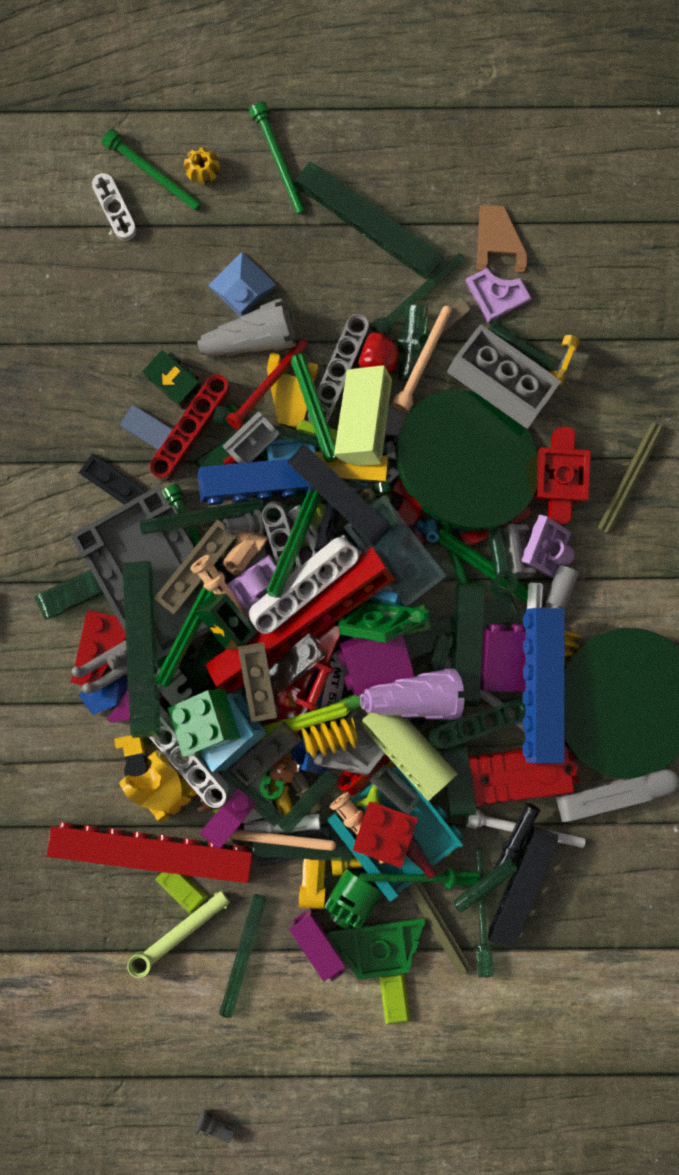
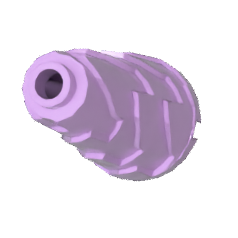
(427, 696)

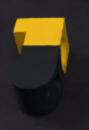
(134, 755)

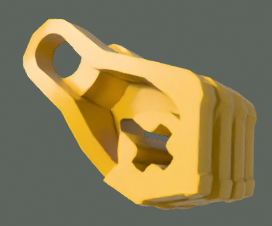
(159, 789)

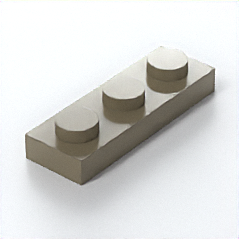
(257, 682)

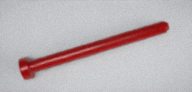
(236, 419)

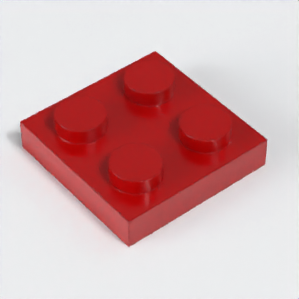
(385, 834)

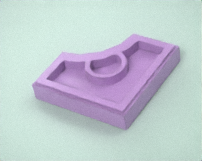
(497, 295)

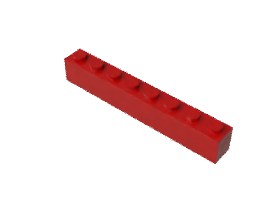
(335, 601)
(149, 854)

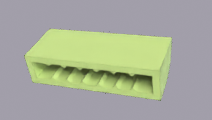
(363, 416)
(409, 752)

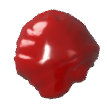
(379, 351)

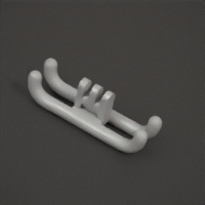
(117, 661)

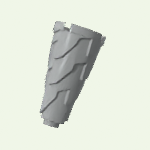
(254, 332)

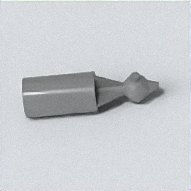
(561, 587)

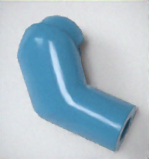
(429, 528)

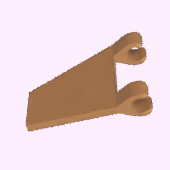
(498, 236)

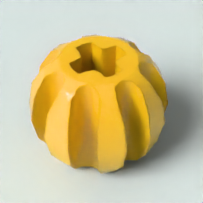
(200, 157)

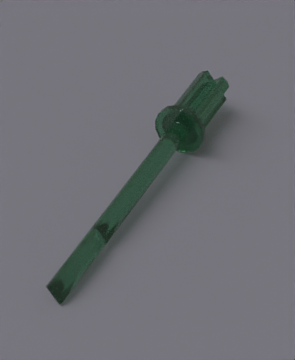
(484, 949)

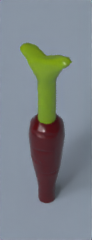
(414, 851)

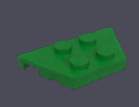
(381, 621)
(379, 947)

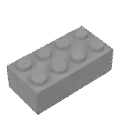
(503, 376)

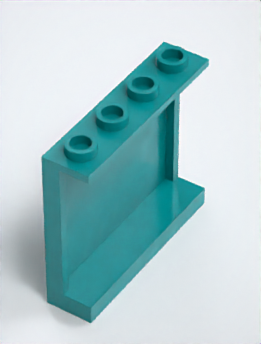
(431, 833)

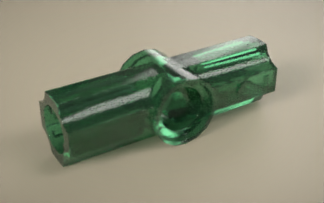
(412, 339)

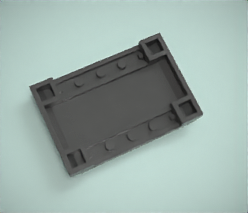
(118, 540)

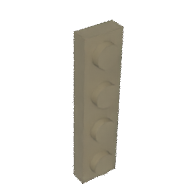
(184, 580)

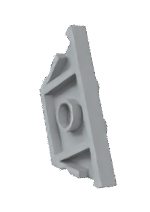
(357, 760)

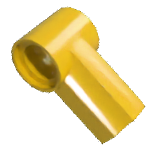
(312, 888)

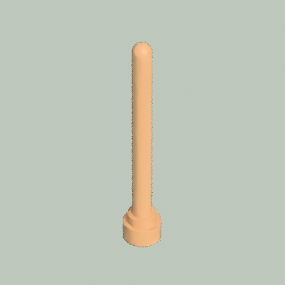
(403, 400)
(282, 840)

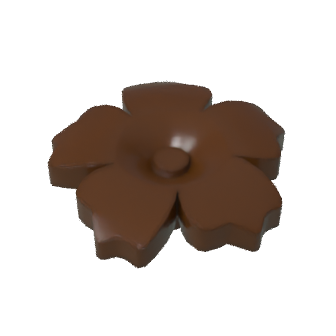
(284, 769)

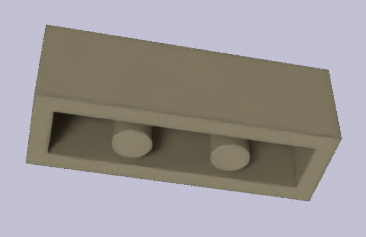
(459, 311)

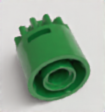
(352, 900)

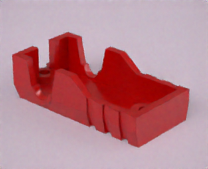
(519, 780)

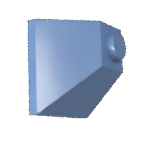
(242, 285)

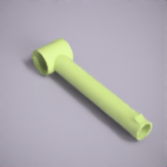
(178, 934)

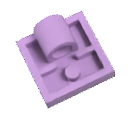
(544, 544)
(253, 584)

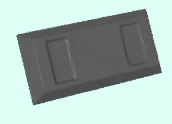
(395, 789)

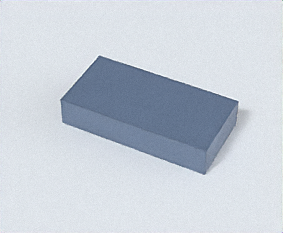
(145, 427)

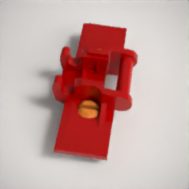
(294, 699)

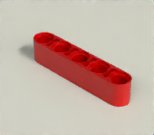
(191, 415)

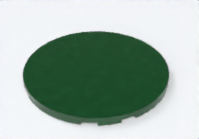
(466, 461)
(623, 702)

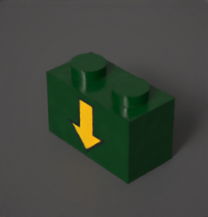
(172, 378)
(226, 621)

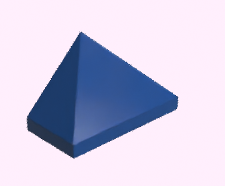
(106, 697)

